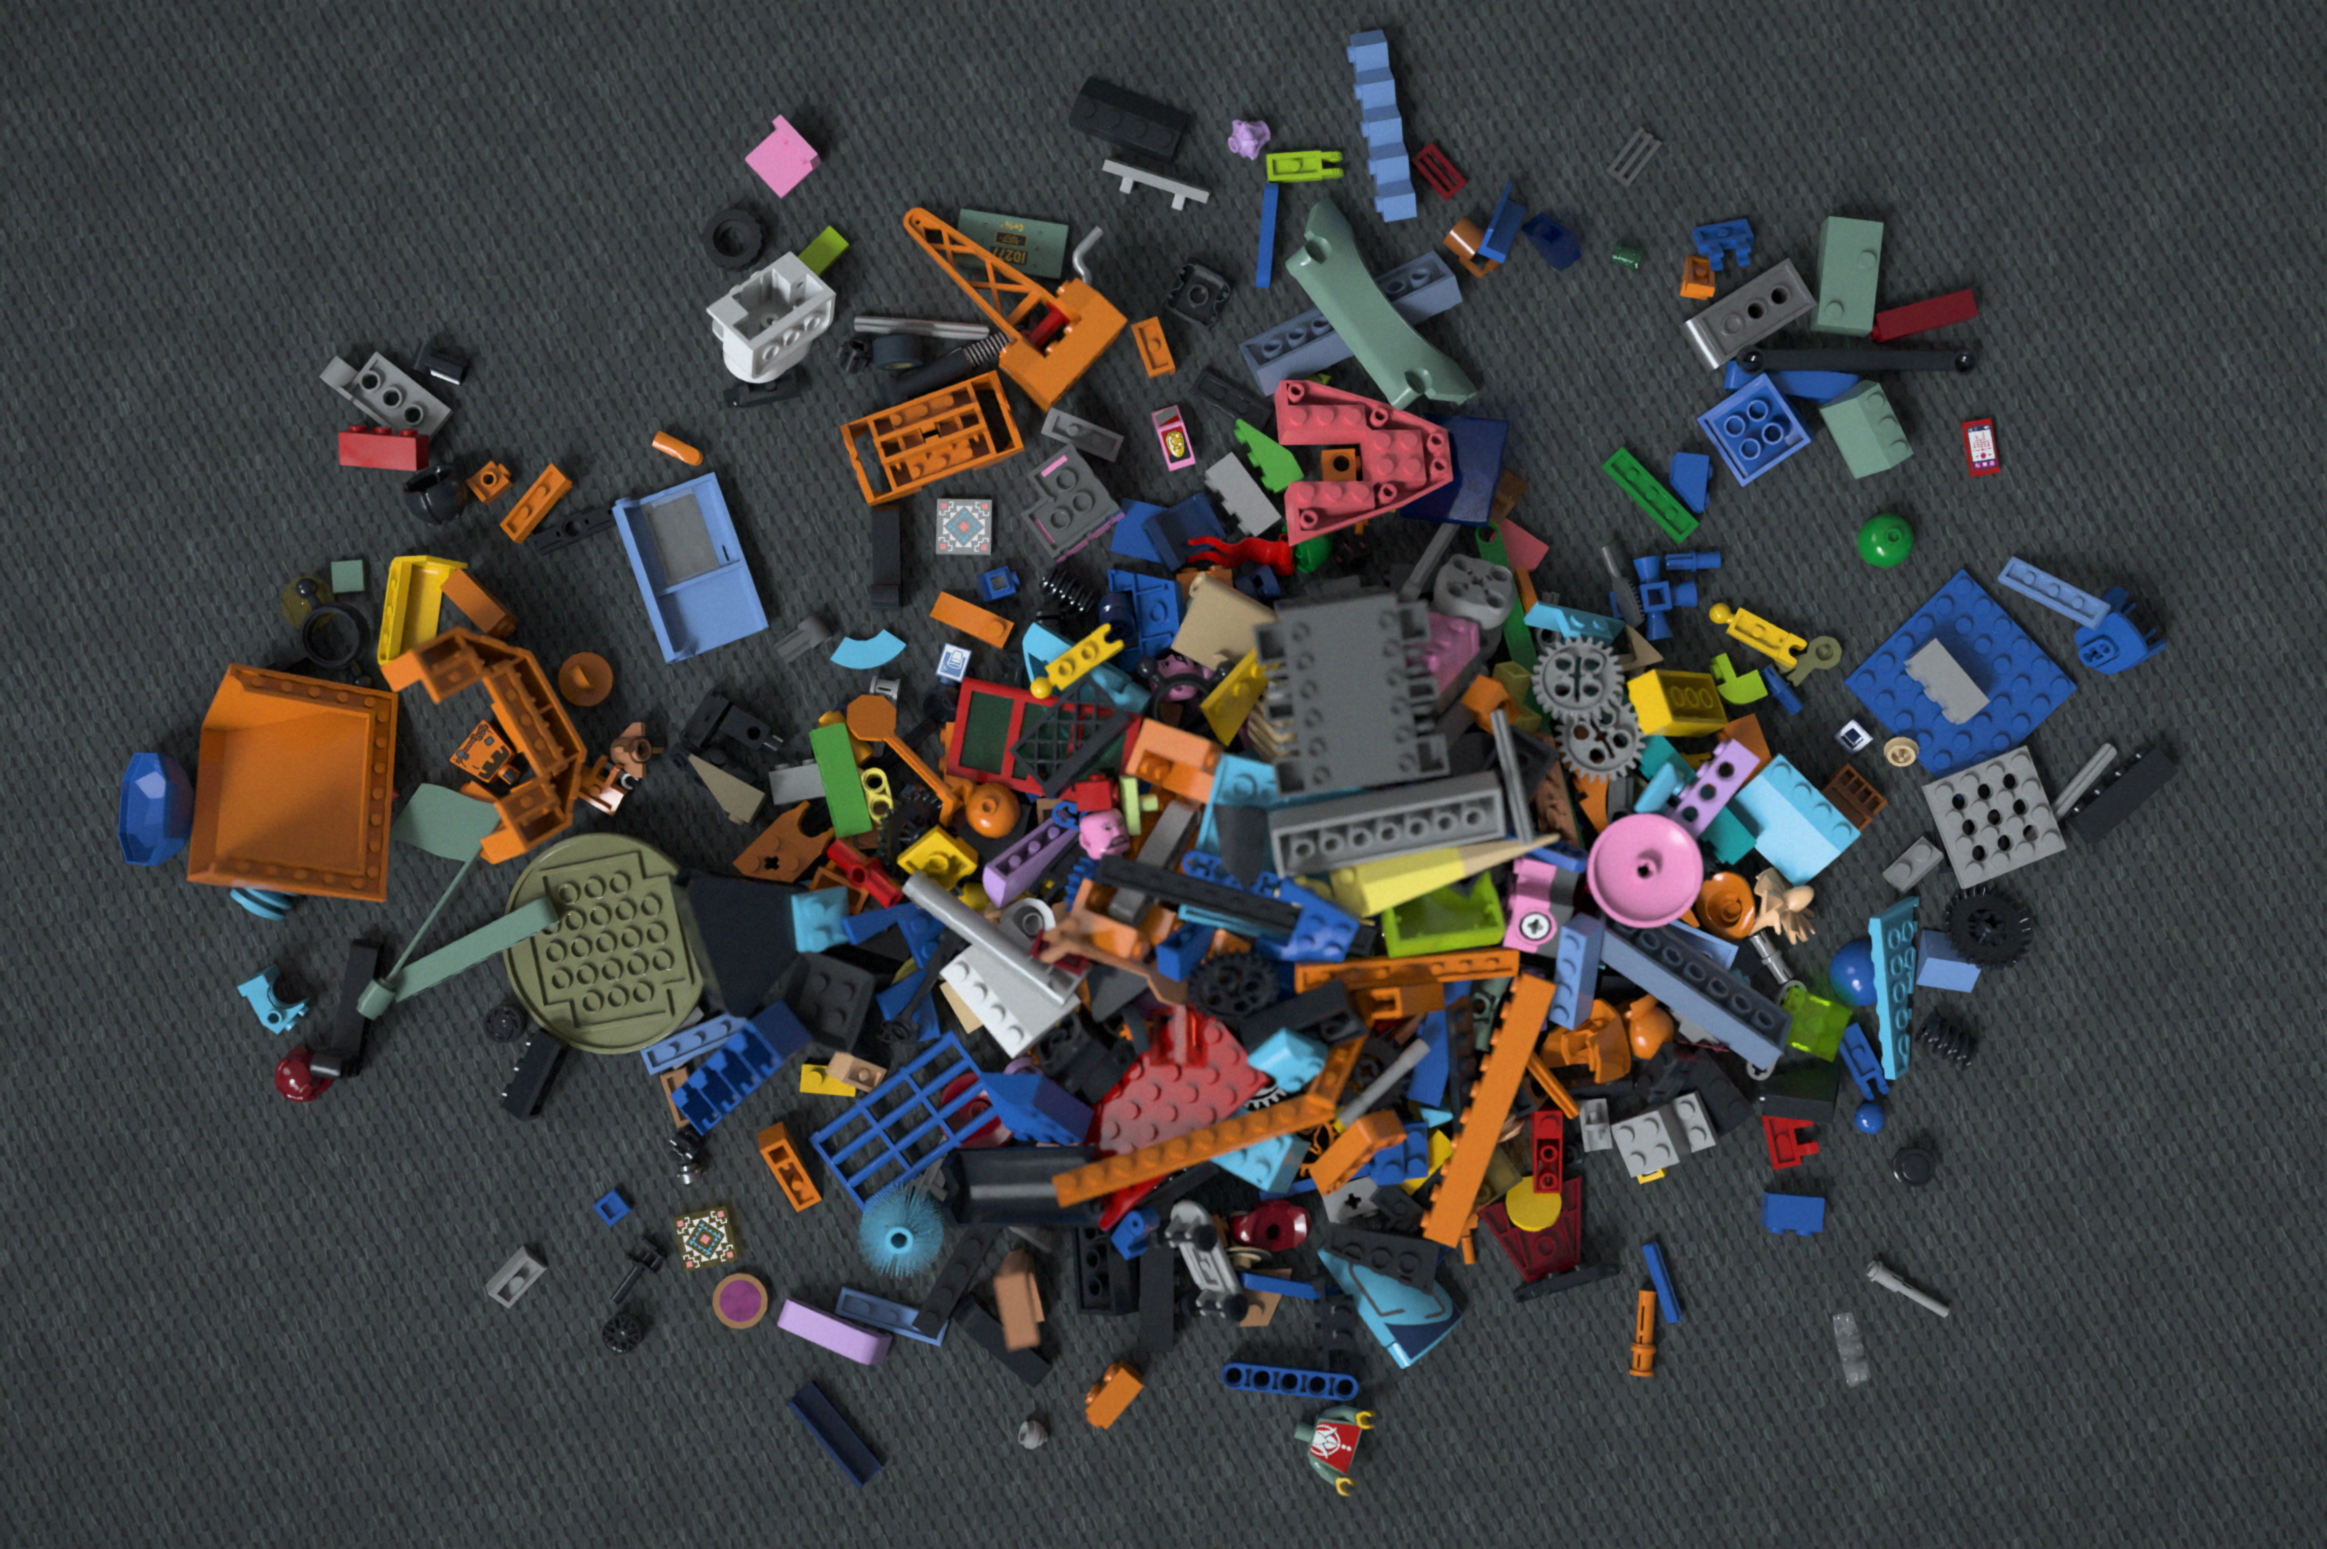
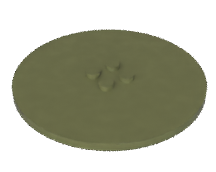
(619, 958)

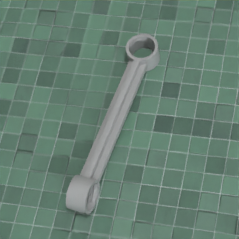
(1428, 561)

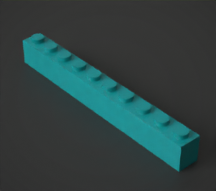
(1724, 830)

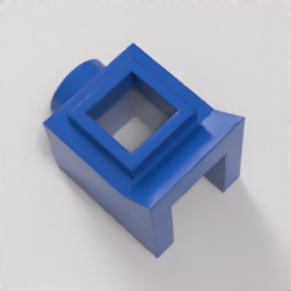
(997, 584)

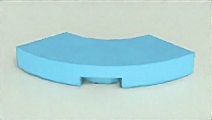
(868, 653)

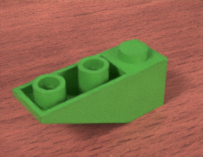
(1273, 460)

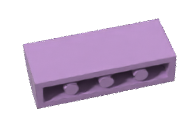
(1024, 861)

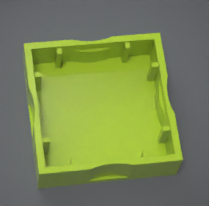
(1443, 921)

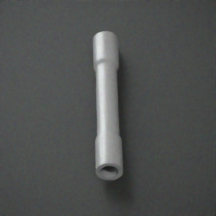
(1359, 1105)

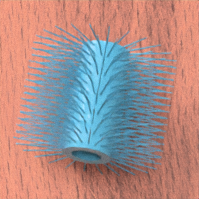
(901, 1229)

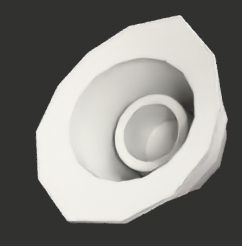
(1030, 916)

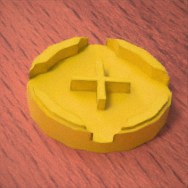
(1530, 1209)

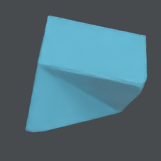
(1435, 1115)

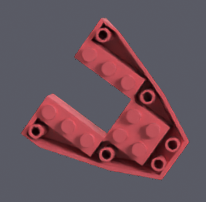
(1399, 457)

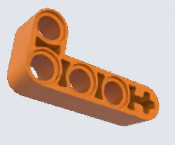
(1355, 1149)

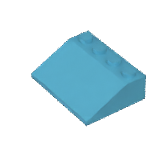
(1791, 821)

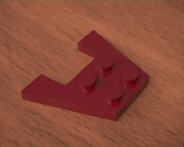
(1544, 1250)

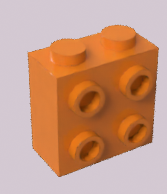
(1111, 1397)

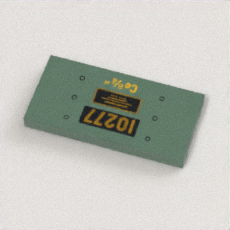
(1022, 243)

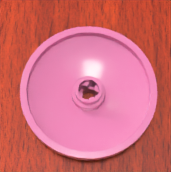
(1671, 863)

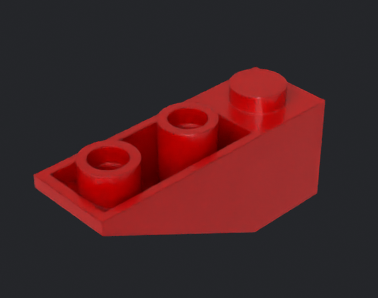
(1546, 1149)

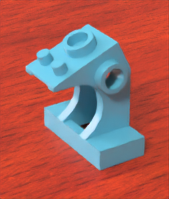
(261, 994)

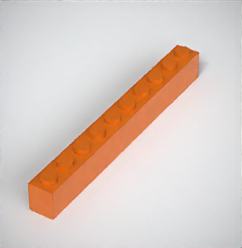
(1488, 1108)

